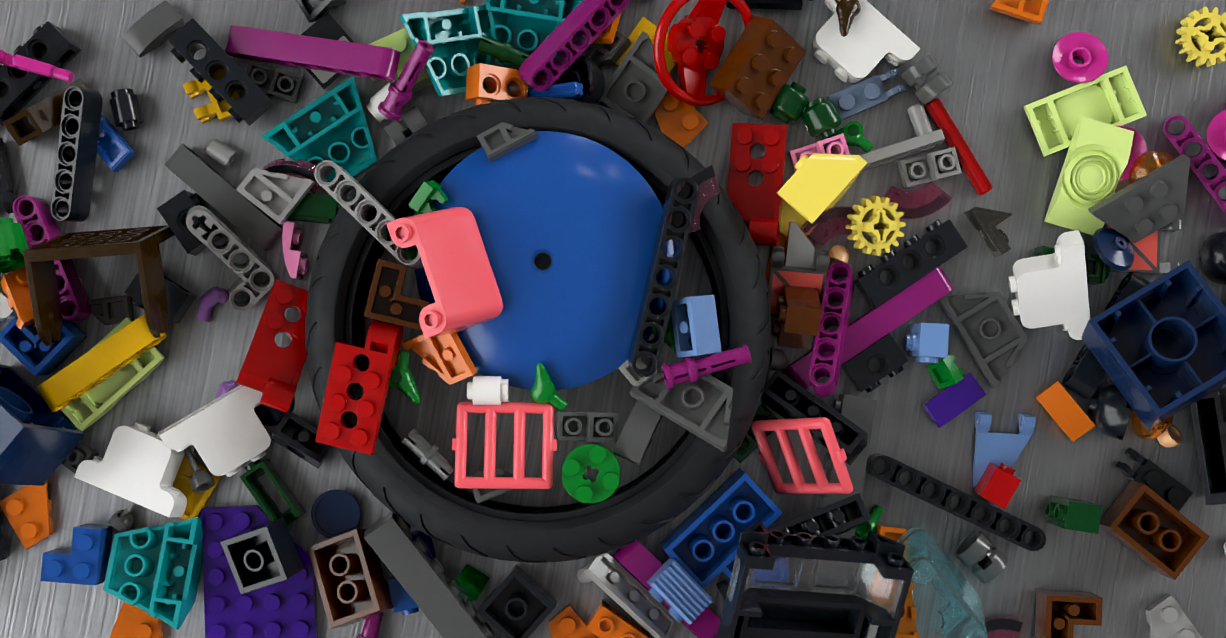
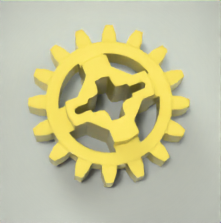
(1196, 39)
(887, 229)

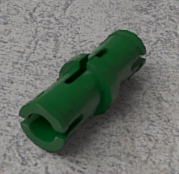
(502, 51)

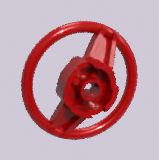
(691, 59)

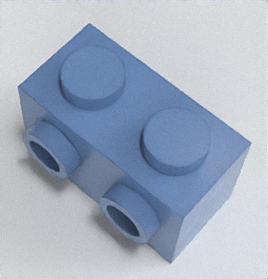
(695, 326)
(927, 342)

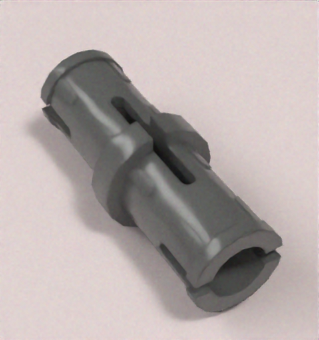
(429, 454)

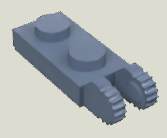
(865, 94)

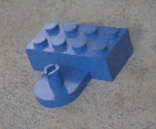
(711, 534)

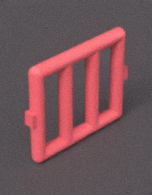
(518, 481)
(799, 486)

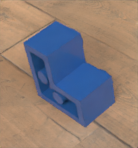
(33, 353)
(85, 561)

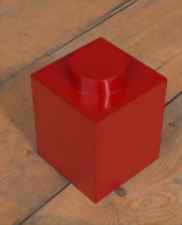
(998, 484)

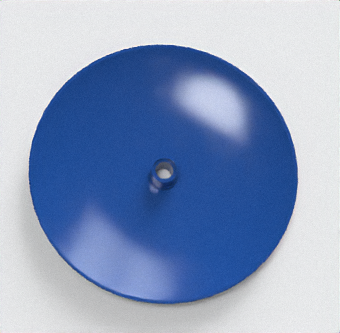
(597, 228)

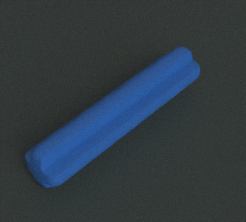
(565, 91)

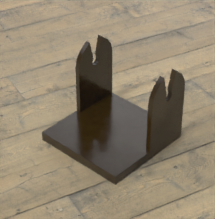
(98, 243)

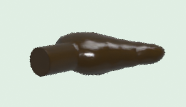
(846, 12)

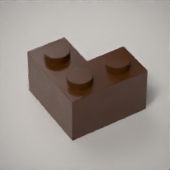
(385, 297)
(797, 317)
(1061, 610)

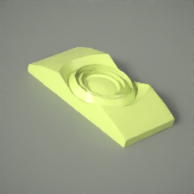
(1107, 99)
(1089, 174)
(105, 396)

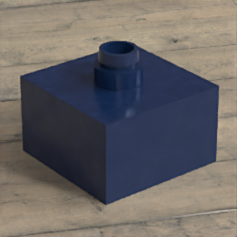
(1163, 344)
(30, 434)

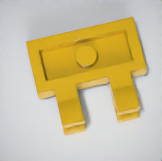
(209, 111)

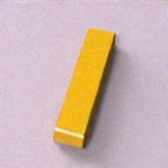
(98, 364)

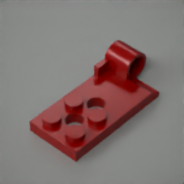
(758, 204)
(270, 367)

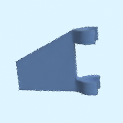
(998, 446)

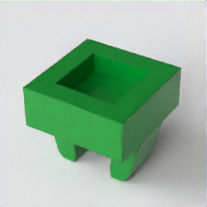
(425, 195)
(945, 372)
(471, 582)

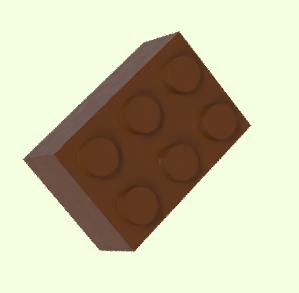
(758, 67)
(1153, 529)
(349, 579)

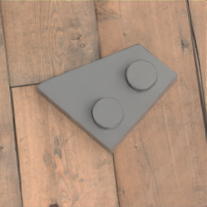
(274, 192)
(1169, 620)

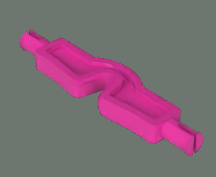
(35, 66)

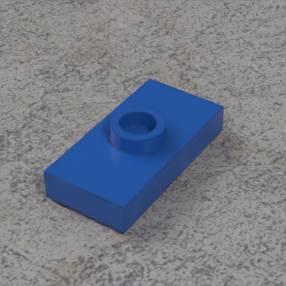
(112, 146)

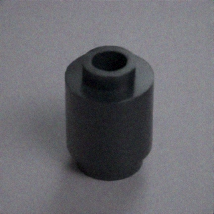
(126, 109)

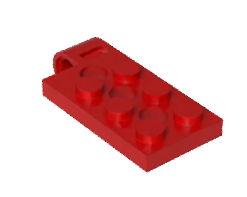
(382, 350)

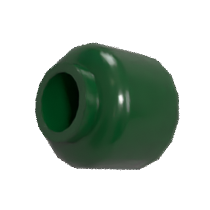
(790, 103)
(821, 118)

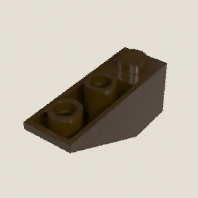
(38, 117)

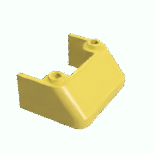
(817, 186)

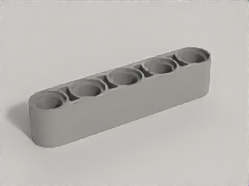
(361, 206)

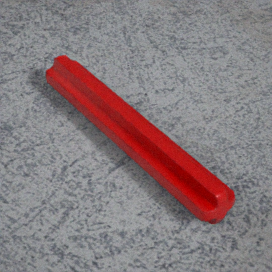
(954, 139)

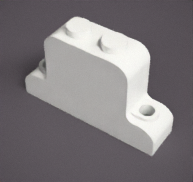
(867, 43)
(1053, 287)
(222, 432)
(138, 470)

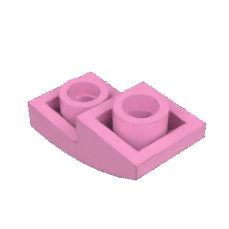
(832, 145)
(295, 260)

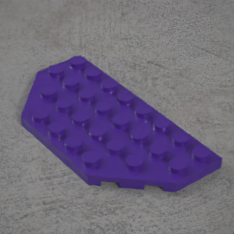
(272, 611)

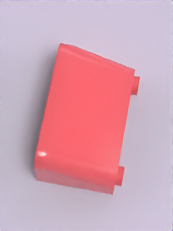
(454, 267)

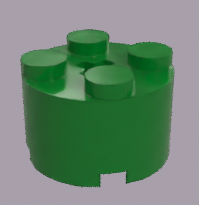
(11, 245)
(584, 488)

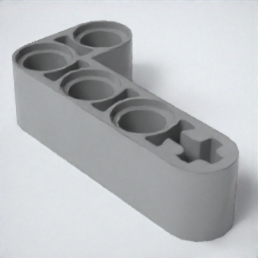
(227, 252)

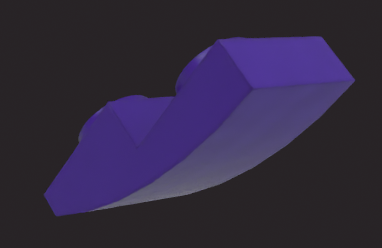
(954, 400)

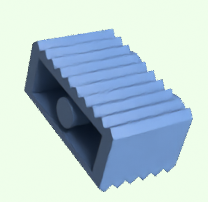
(679, 592)

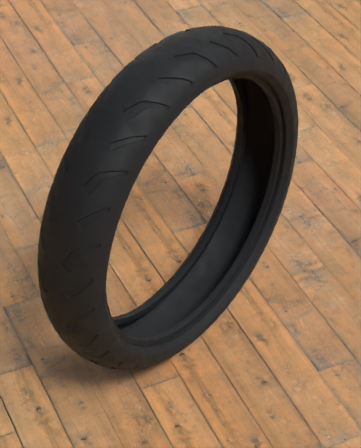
(505, 530)

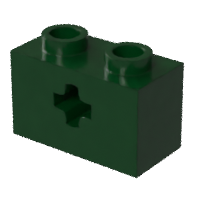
(1073, 514)

